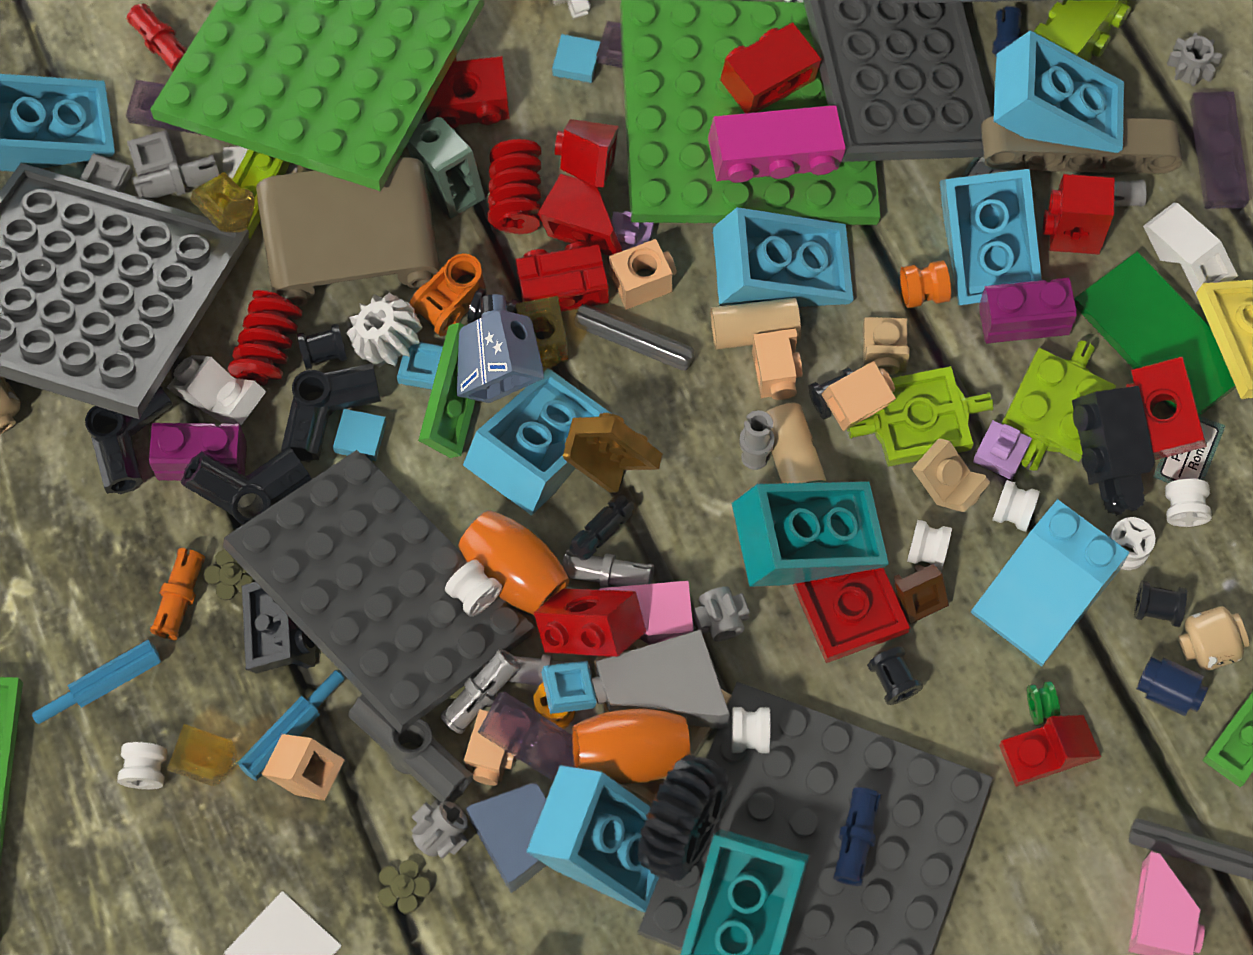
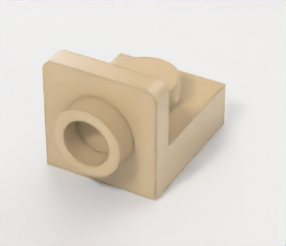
(886, 343)
(949, 478)

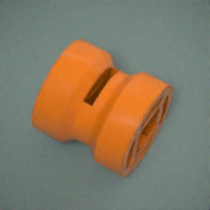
(928, 284)

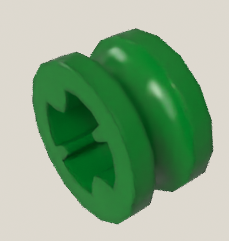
(1042, 702)

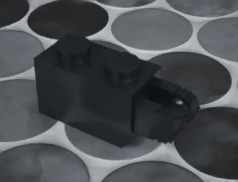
(1115, 445)

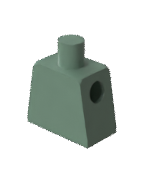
(443, 150)

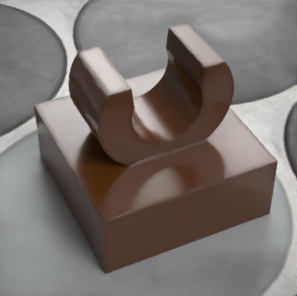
(921, 592)

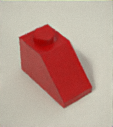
(587, 150)
(578, 213)

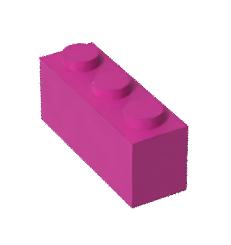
(776, 143)

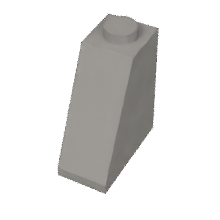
(665, 677)

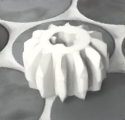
(384, 330)

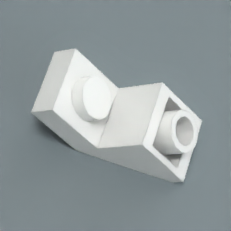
(1186, 241)
(214, 390)

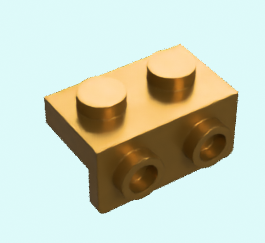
(607, 447)

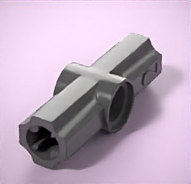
(427, 764)

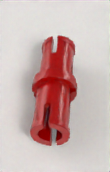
(157, 36)

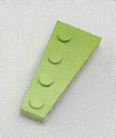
(1083, 25)

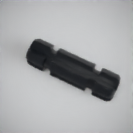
(602, 527)

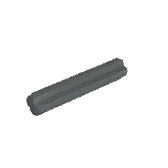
(634, 337)
(1192, 848)

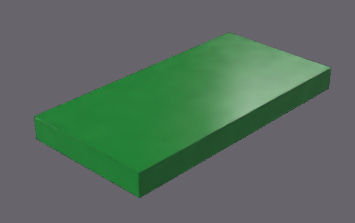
(1154, 324)

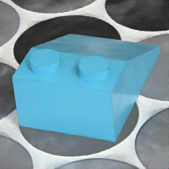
(1057, 96)
(52, 121)
(990, 231)
(781, 258)
(525, 441)
(1050, 582)
(593, 835)

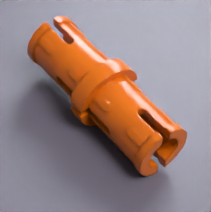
(177, 594)

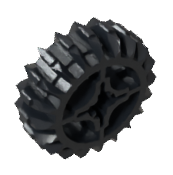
(682, 817)

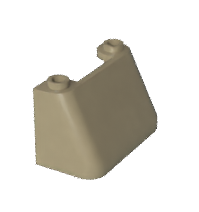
(341, 231)

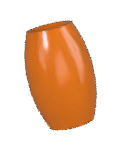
(516, 559)
(631, 744)

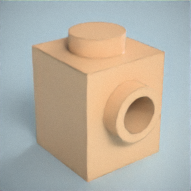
(303, 766)

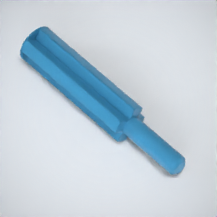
(103, 680)
(292, 722)

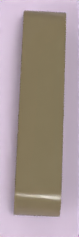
(1148, 148)

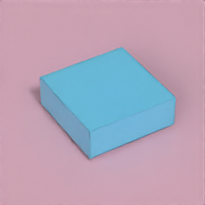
(576, 58)
(421, 366)
(359, 432)
(568, 687)

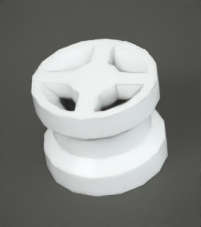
(1188, 502)
(1016, 505)
(1136, 535)
(929, 544)
(473, 588)
(750, 730)
(142, 765)

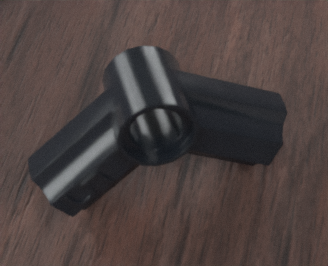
(340, 391)
(115, 449)
(226, 486)

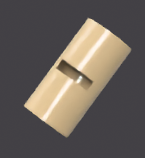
(738, 323)
(793, 446)

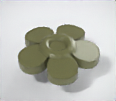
(228, 575)
(402, 886)

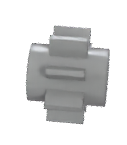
(1194, 59)
(721, 613)
(439, 828)

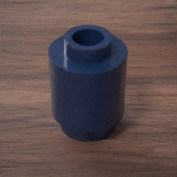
(1172, 686)

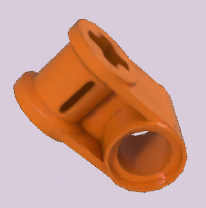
(442, 298)

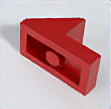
(1055, 747)

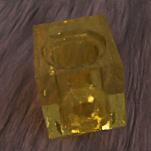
(547, 317)

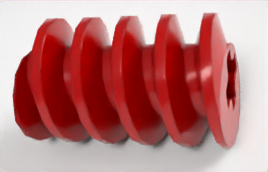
(514, 186)
(263, 337)

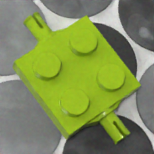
(1044, 403)
(924, 410)

